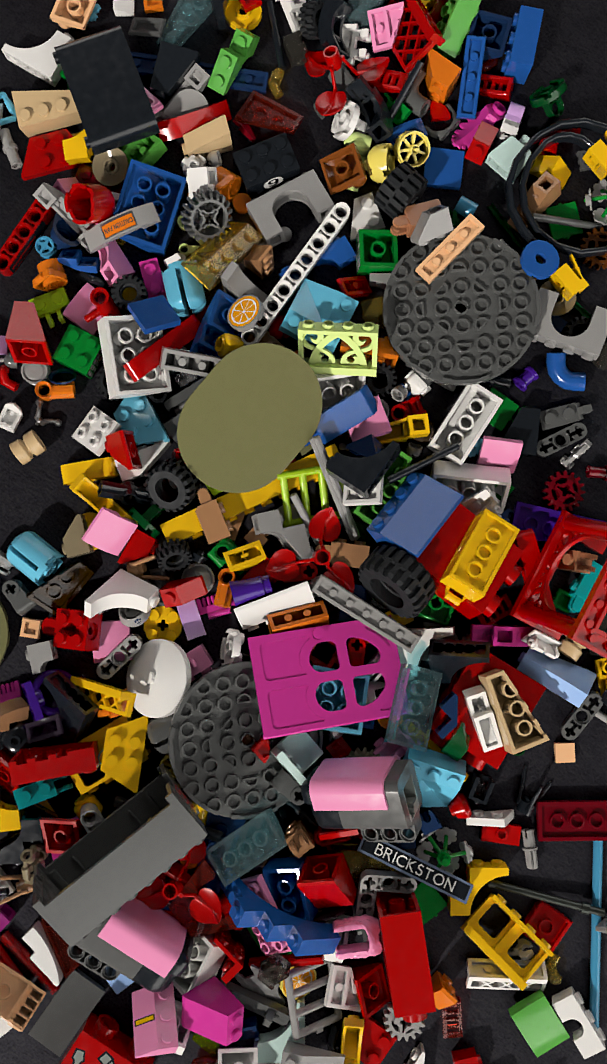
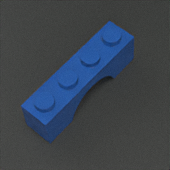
(337, 254)

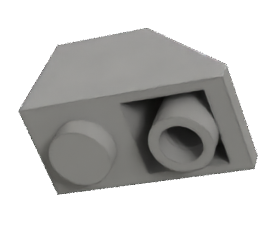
(432, 224)

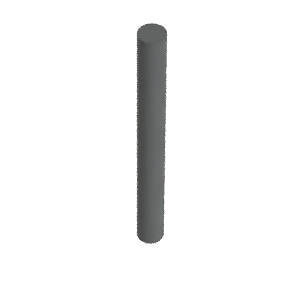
(566, 221)

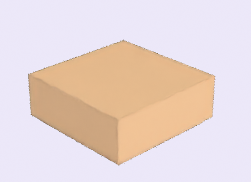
(31, 628)
(564, 752)

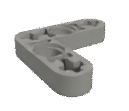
(376, 884)

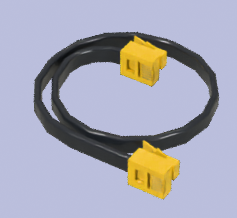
(565, 280)

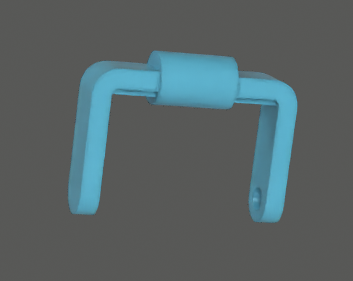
(10, 106)

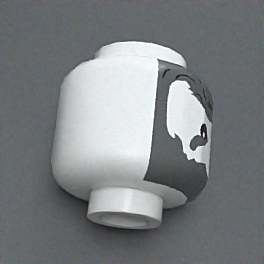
(417, 383)

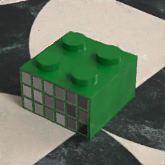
(375, 251)
(79, 351)

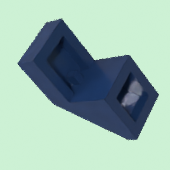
(450, 707)

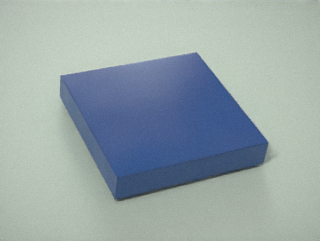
(444, 168)
(154, 314)

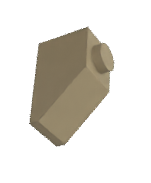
(73, 544)

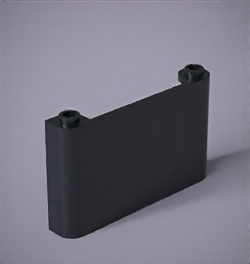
(106, 90)

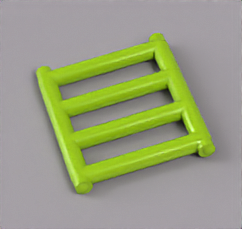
(302, 473)

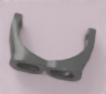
(441, 135)

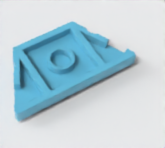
(139, 416)

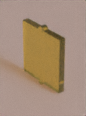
(373, 311)

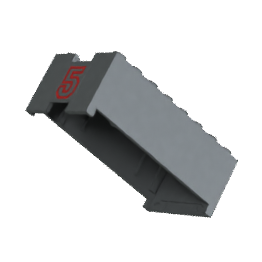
(117, 858)

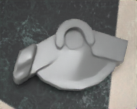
(576, 452)

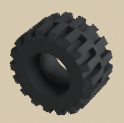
(163, 493)

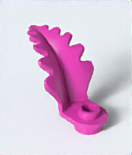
(490, 114)

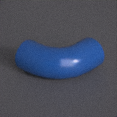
(562, 375)

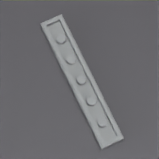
(366, 613)

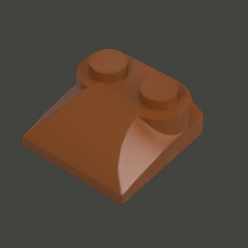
(344, 169)

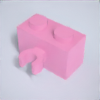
(199, 661)

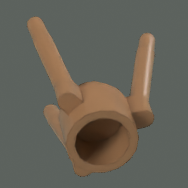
(138, 567)
(21, 887)

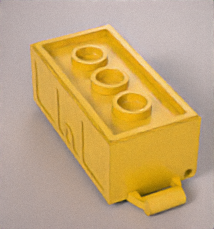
(478, 557)

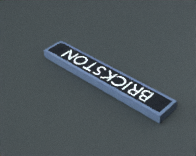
(417, 869)

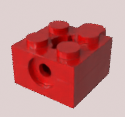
(74, 629)

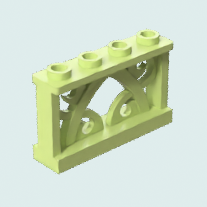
(353, 367)

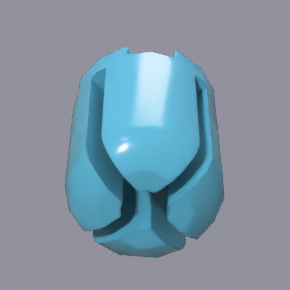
(177, 279)
(33, 556)

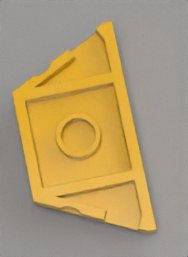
(124, 752)

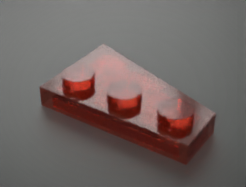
(268, 114)

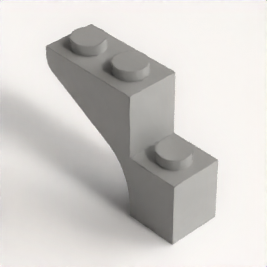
(294, 537)

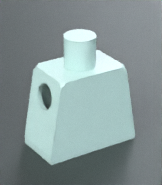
(503, 155)

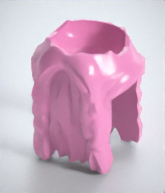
(359, 950)

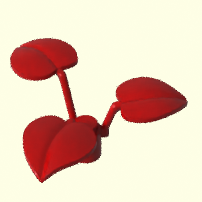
(330, 59)
(327, 528)
(204, 908)

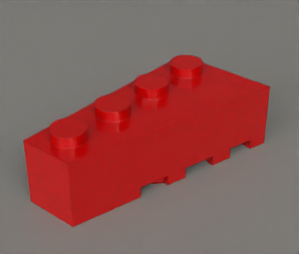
(53, 762)

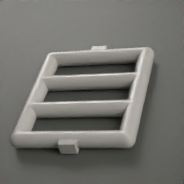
(294, 1013)

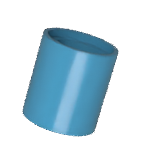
(465, 206)

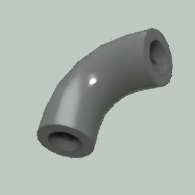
(415, 100)

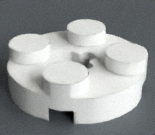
(231, 646)

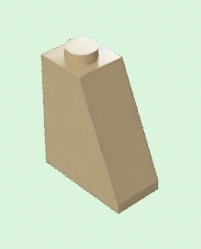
(208, 138)

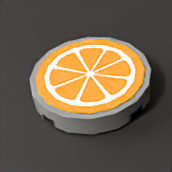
(245, 313)

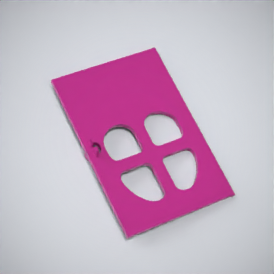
(289, 683)

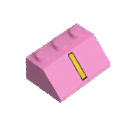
(154, 1022)

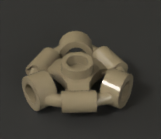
(37, 854)

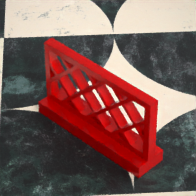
(426, 26)

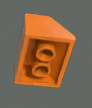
(386, 352)

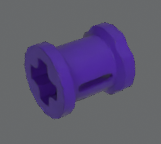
(525, 378)

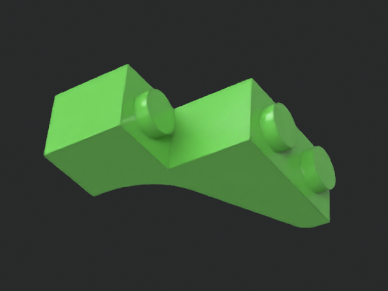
(231, 60)

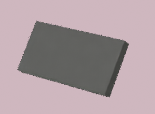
(67, 1011)

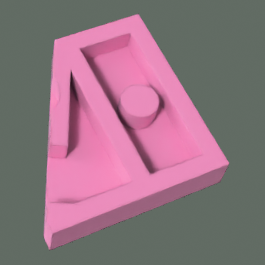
(384, 25)

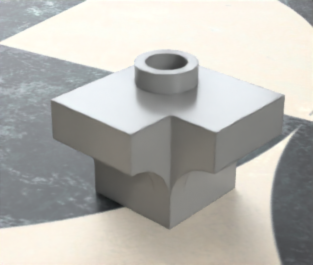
(40, 654)

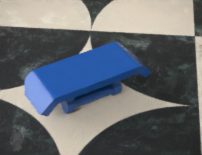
(346, 414)

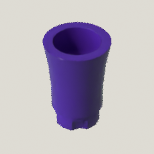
(250, 589)

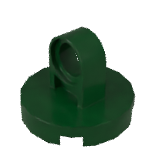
(548, 96)
(147, 518)

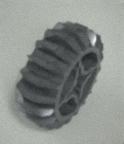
(215, 202)

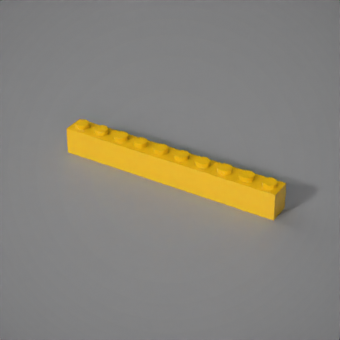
(188, 525)

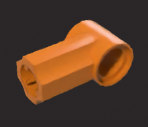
(56, 391)
(223, 594)

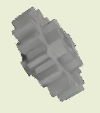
(403, 1028)

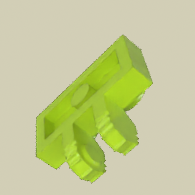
(50, 303)

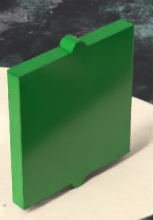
(566, 210)
(504, 412)
(429, 901)

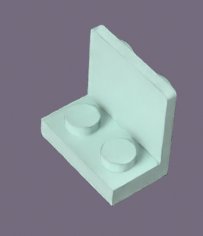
(297, 754)

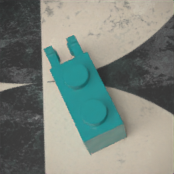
(581, 588)
(38, 792)

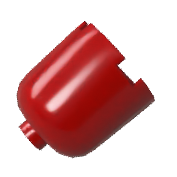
(89, 203)

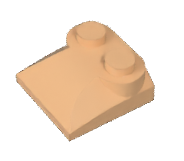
(72, 13)

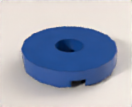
(546, 252)

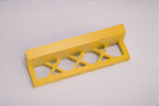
(106, 691)

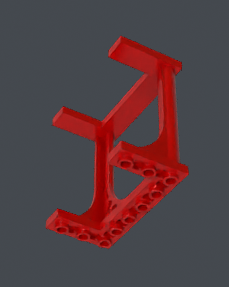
(532, 602)

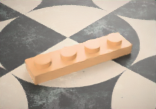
(450, 248)

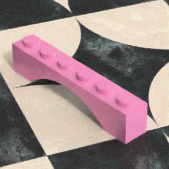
(112, 259)

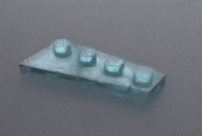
(185, 20)

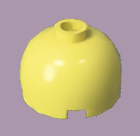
(379, 162)

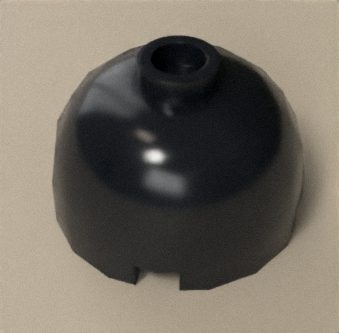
(16, 738)

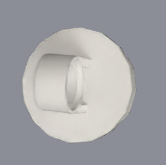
(348, 121)

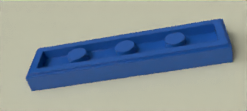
(471, 77)

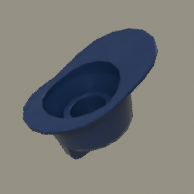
(63, 234)

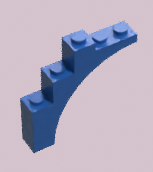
(301, 935)

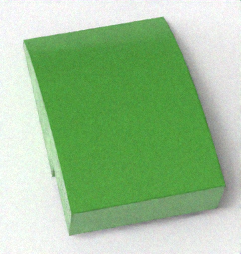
(145, 150)
(538, 1023)

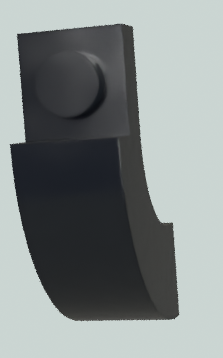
(331, 23)
(373, 107)

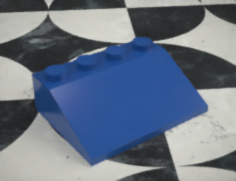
(147, 185)
(414, 514)

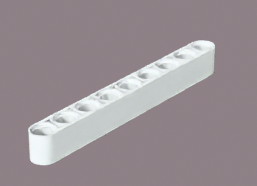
(301, 268)

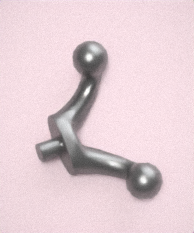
(40, 420)

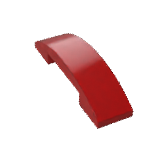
(178, 126)

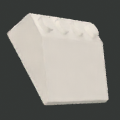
(120, 342)

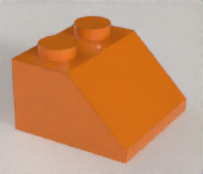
(440, 76)

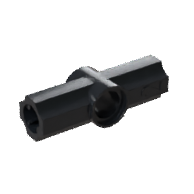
(126, 492)

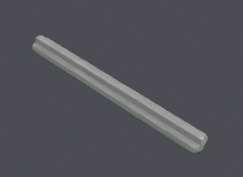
(335, 489)

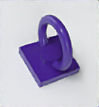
(35, 698)

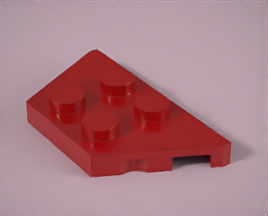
(46, 155)

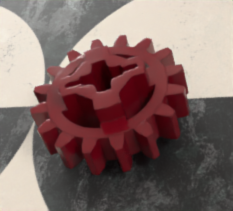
(569, 480)

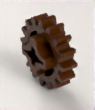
(595, 239)

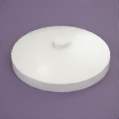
(158, 677)

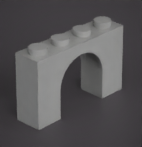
(305, 188)
(586, 344)

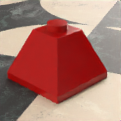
(123, 449)

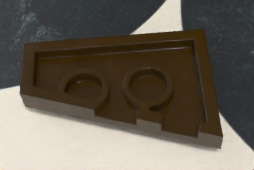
(61, 588)

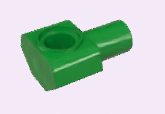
(217, 559)

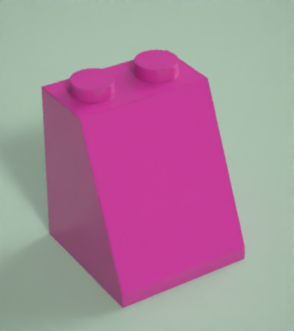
(213, 1012)

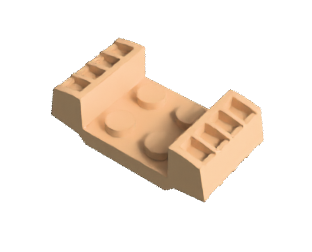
(17, 998)

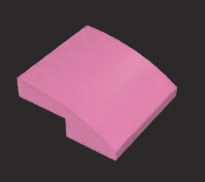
(81, 306)
(375, 425)
(500, 452)
(109, 531)
(111, 635)

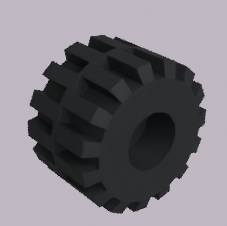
(400, 189)

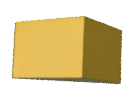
(553, 165)
(245, 556)

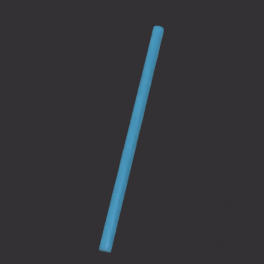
(595, 956)

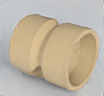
(27, 447)
(570, 649)

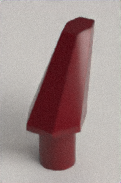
(246, 130)

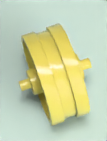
(412, 149)

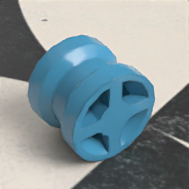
(43, 244)

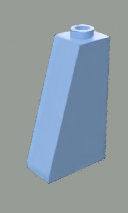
(557, 675)

